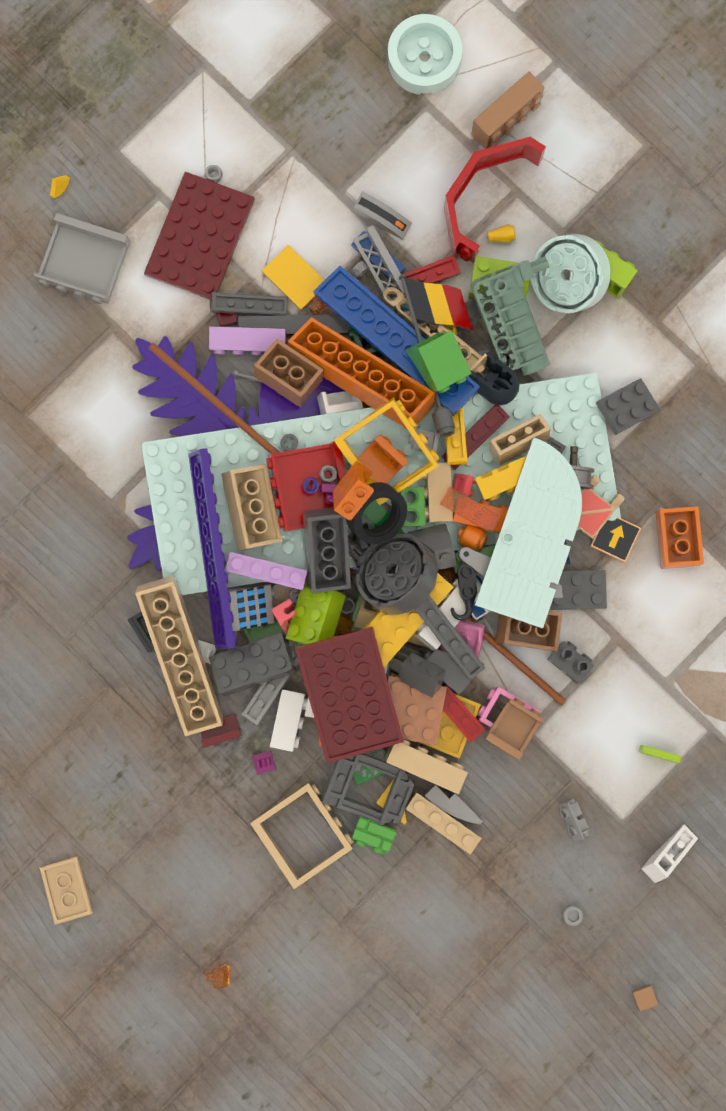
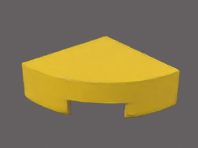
(59, 185)

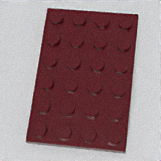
(199, 236)
(349, 694)

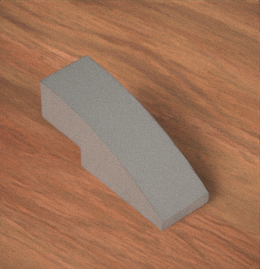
(451, 805)

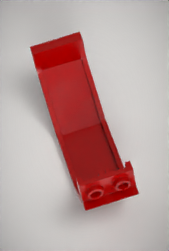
(482, 159)

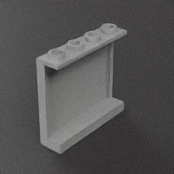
(83, 259)

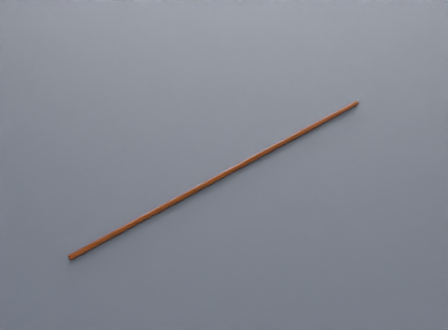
(269, 448)

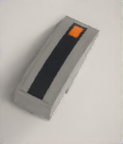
(381, 215)

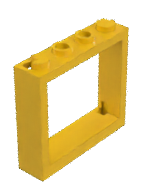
(410, 424)

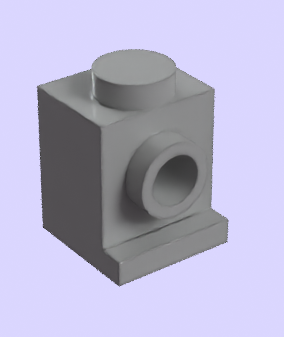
(432, 438)

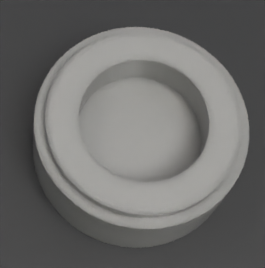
(572, 915)

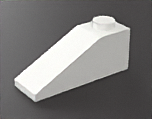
(669, 854)

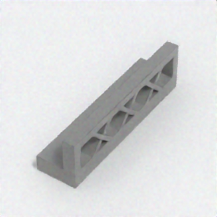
(385, 258)

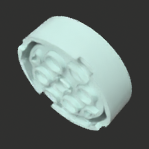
(428, 36)
(588, 273)

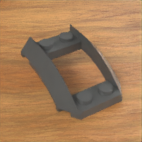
(341, 777)

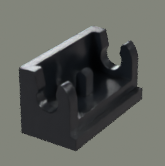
(139, 626)

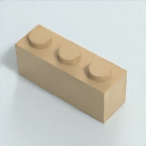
(518, 439)
(435, 487)

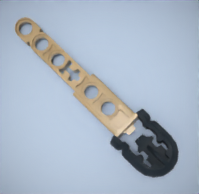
(504, 380)

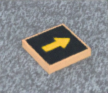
(616, 538)

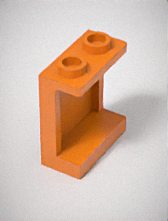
(352, 491)

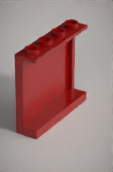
(290, 471)

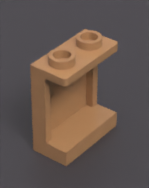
(514, 728)

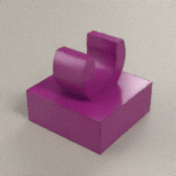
(328, 490)
(264, 762)

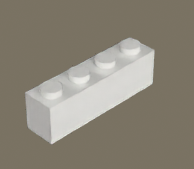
(451, 600)

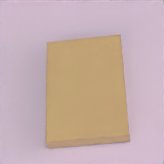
(66, 890)

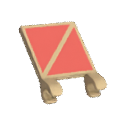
(596, 509)

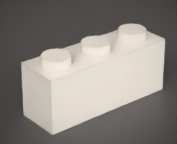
(288, 720)

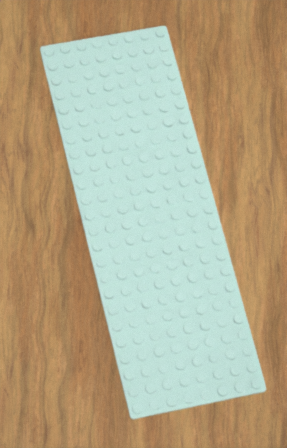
(564, 404)

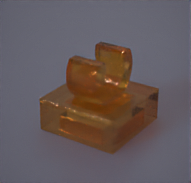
(220, 976)

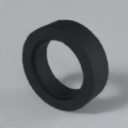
(390, 526)

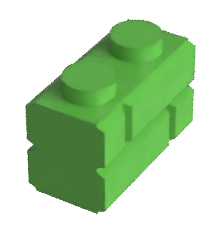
(374, 835)

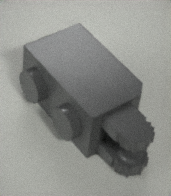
(418, 672)

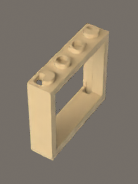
(335, 824)

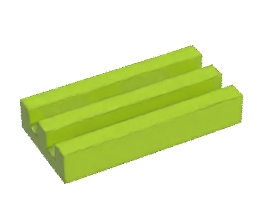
(660, 754)

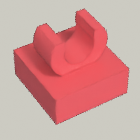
(463, 484)

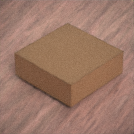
(645, 998)

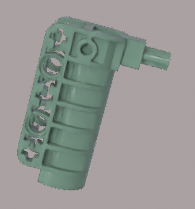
(512, 316)

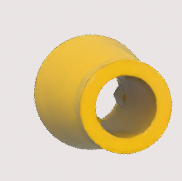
(502, 234)

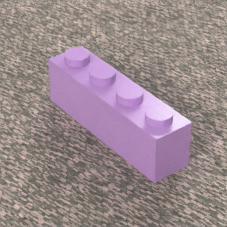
(243, 339)
(266, 571)

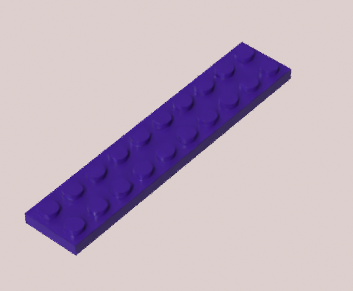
(211, 549)

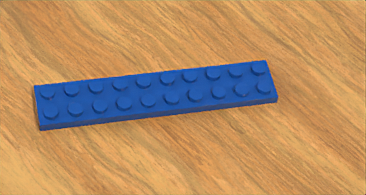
(384, 331)

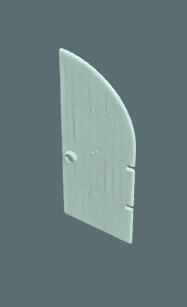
(532, 538)

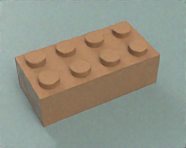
(507, 111)

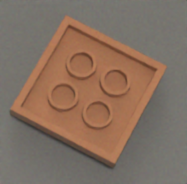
(417, 712)

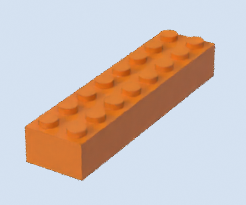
(361, 372)

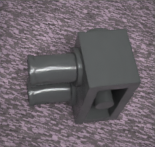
(571, 662)

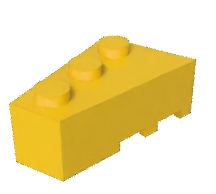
(500, 480)

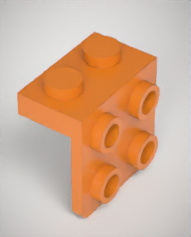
(383, 459)

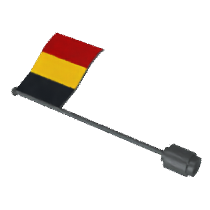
(442, 307)

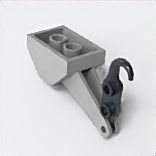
(475, 564)

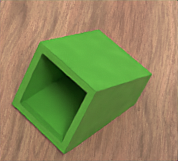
(440, 361)

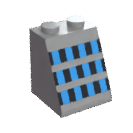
(251, 605)

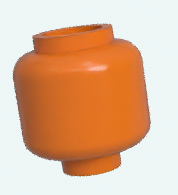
(472, 537)

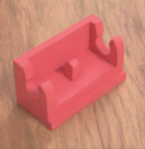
(284, 614)

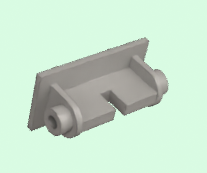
(576, 828)

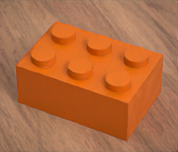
(679, 537)

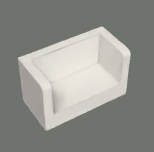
(337, 402)

